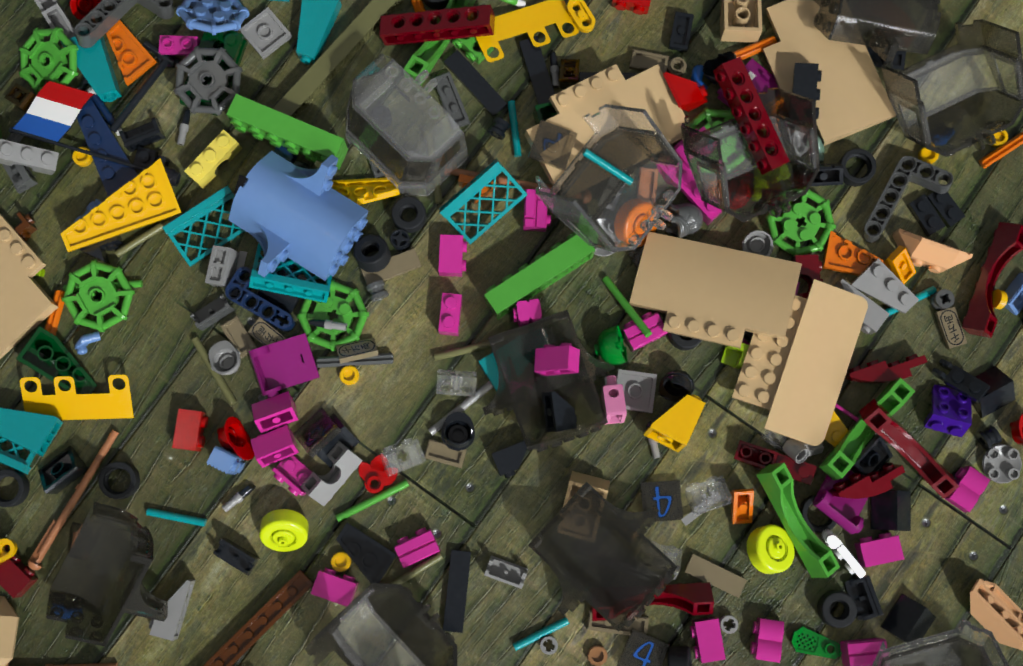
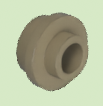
(677, 61)

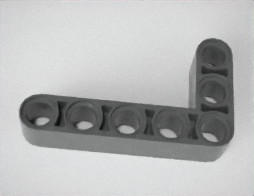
(109, 12)
(896, 192)

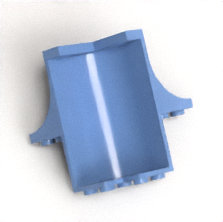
(298, 215)

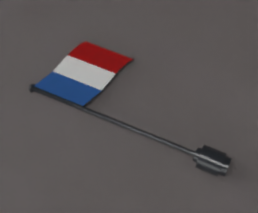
(54, 115)

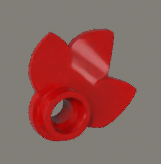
(376, 471)

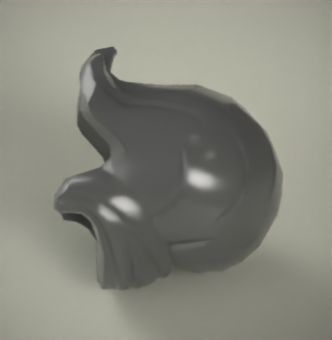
(686, 219)

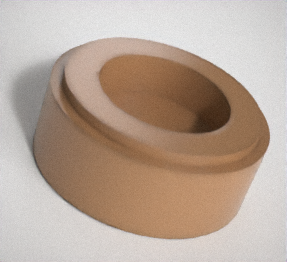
(597, 655)

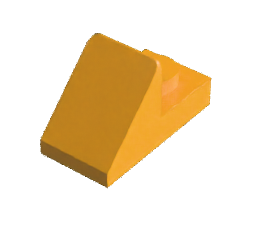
(900, 264)

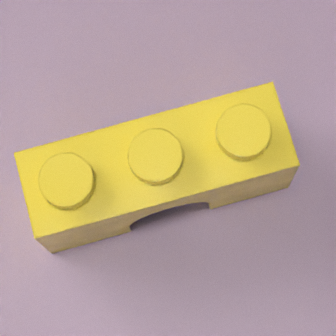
(220, 149)

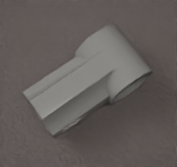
(800, 451)

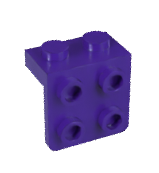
(950, 411)

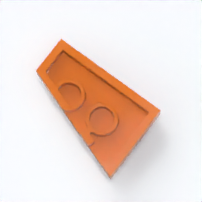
(129, 52)
(845, 257)

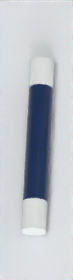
(104, 110)

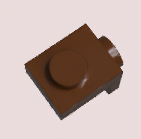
(27, 226)

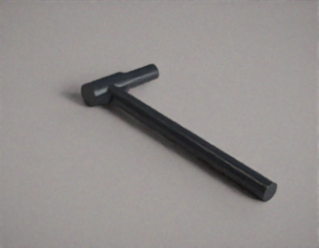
(164, 61)

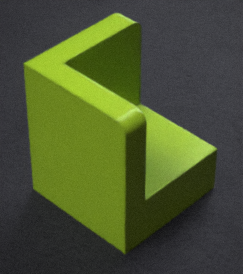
(734, 356)

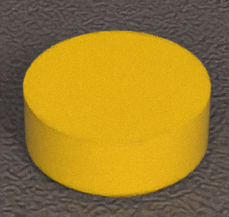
(1001, 138)
(927, 155)
(82, 159)
(999, 299)
(349, 375)
(341, 561)

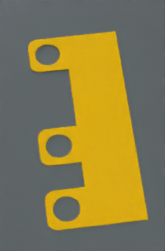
(529, 20)
(73, 406)

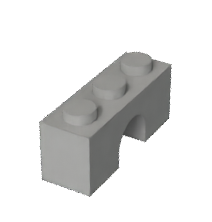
(36, 158)
(323, 487)

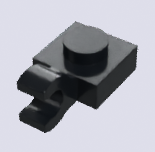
(147, 157)

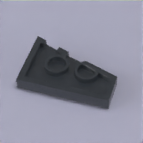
(368, 554)

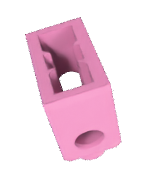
(613, 407)

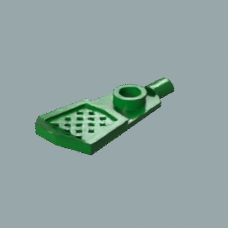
(820, 644)

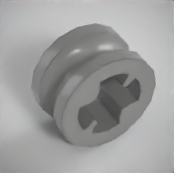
(731, 629)
(554, 642)

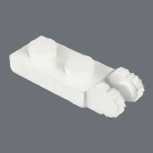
(842, 553)

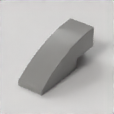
(56, 16)

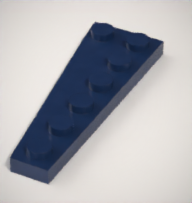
(102, 141)

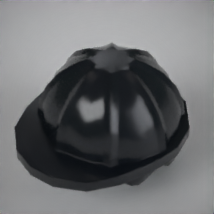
(712, 64)
(676, 385)
(458, 431)

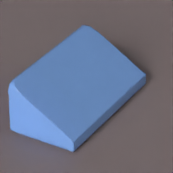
(1015, 295)

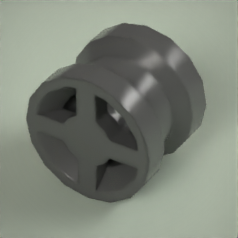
(377, 291)
(937, 299)

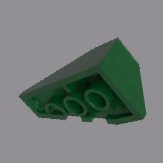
(51, 359)

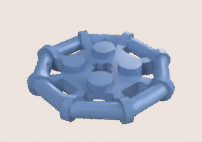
(210, 13)

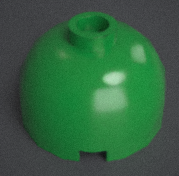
(611, 346)

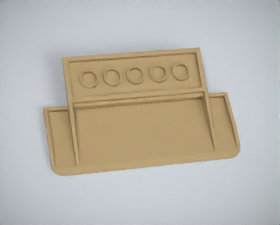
(806, 370)

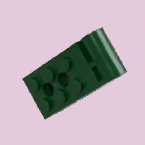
(235, 47)

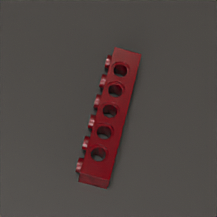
(437, 25)
(751, 115)

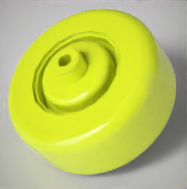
(284, 530)
(770, 549)

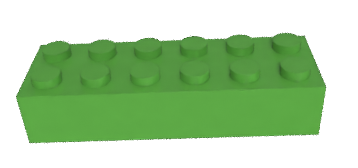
(285, 131)
(538, 275)

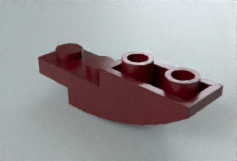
(880, 373)
(762, 457)
(868, 485)

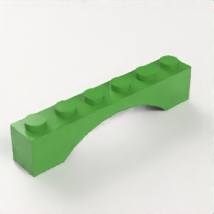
(430, 51)
(850, 447)
(814, 553)

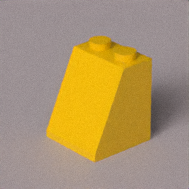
(677, 424)

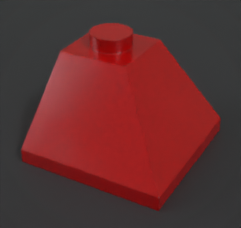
(686, 92)

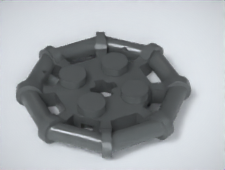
(219, 80)

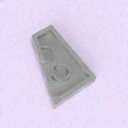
(884, 286)

